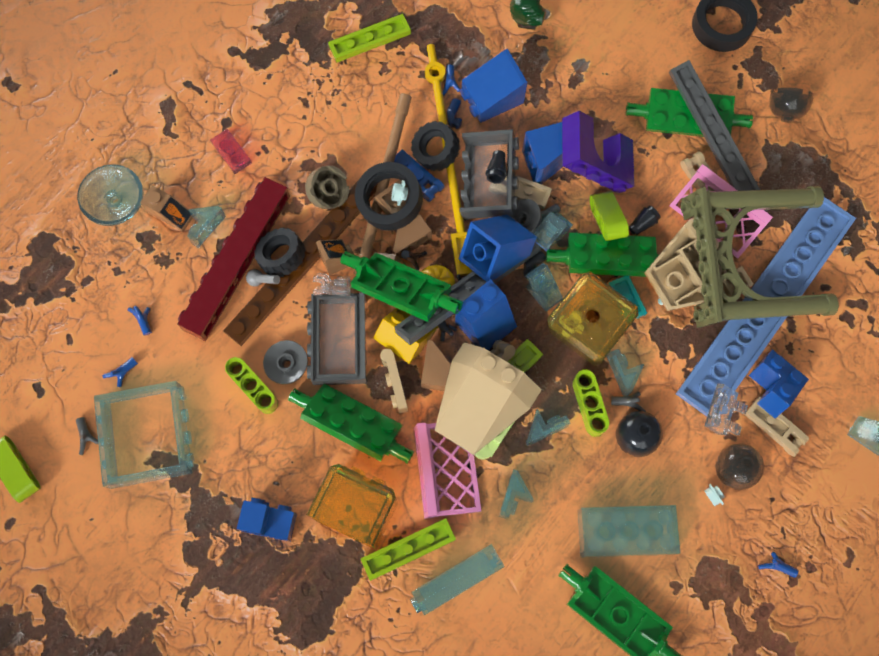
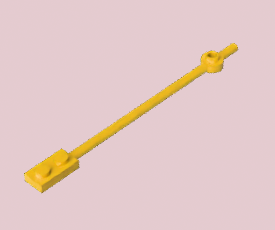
(458, 238)

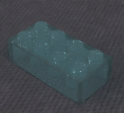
(628, 531)

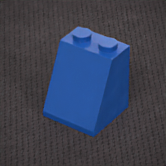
(494, 87)
(543, 152)
(496, 246)
(486, 316)

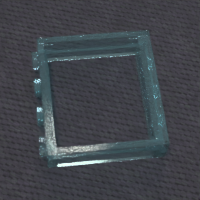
(107, 443)
(456, 580)

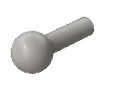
(256, 278)

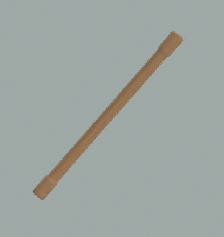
(401, 112)

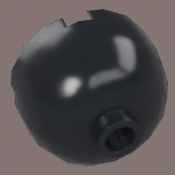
(639, 433)

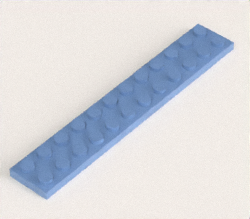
(786, 275)

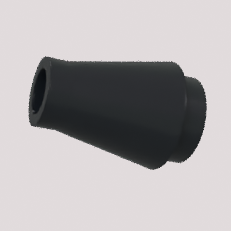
(497, 168)
(645, 219)

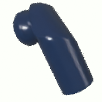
(452, 110)

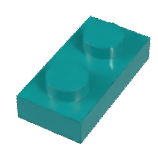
(626, 288)

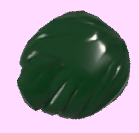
(527, 12)

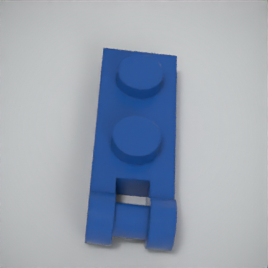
(421, 174)

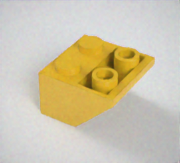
(387, 337)

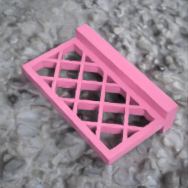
(719, 185)
(427, 475)

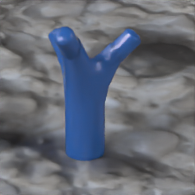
(450, 80)
(142, 319)
(121, 371)
(779, 565)

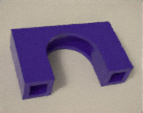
(582, 158)

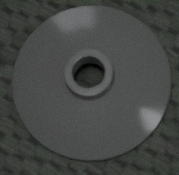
(528, 214)
(281, 353)

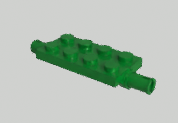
(669, 113)
(614, 257)
(400, 285)
(352, 422)
(618, 614)

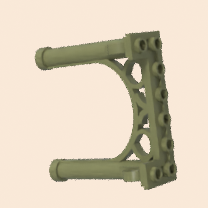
(718, 306)

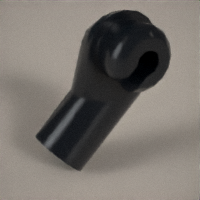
(533, 262)

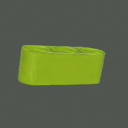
(609, 216)
(244, 378)
(590, 392)
(15, 472)

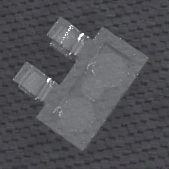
(338, 286)
(721, 410)

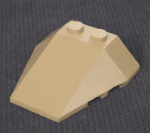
(677, 274)
(482, 398)

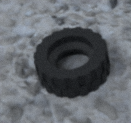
(422, 138)
(270, 243)

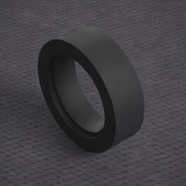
(719, 41)
(371, 179)

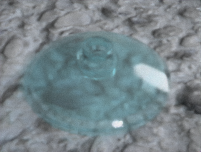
(105, 185)

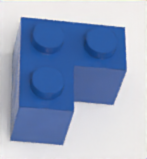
(780, 381)
(265, 521)

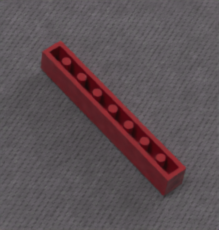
(233, 260)

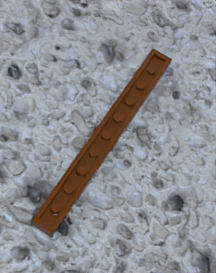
(272, 294)

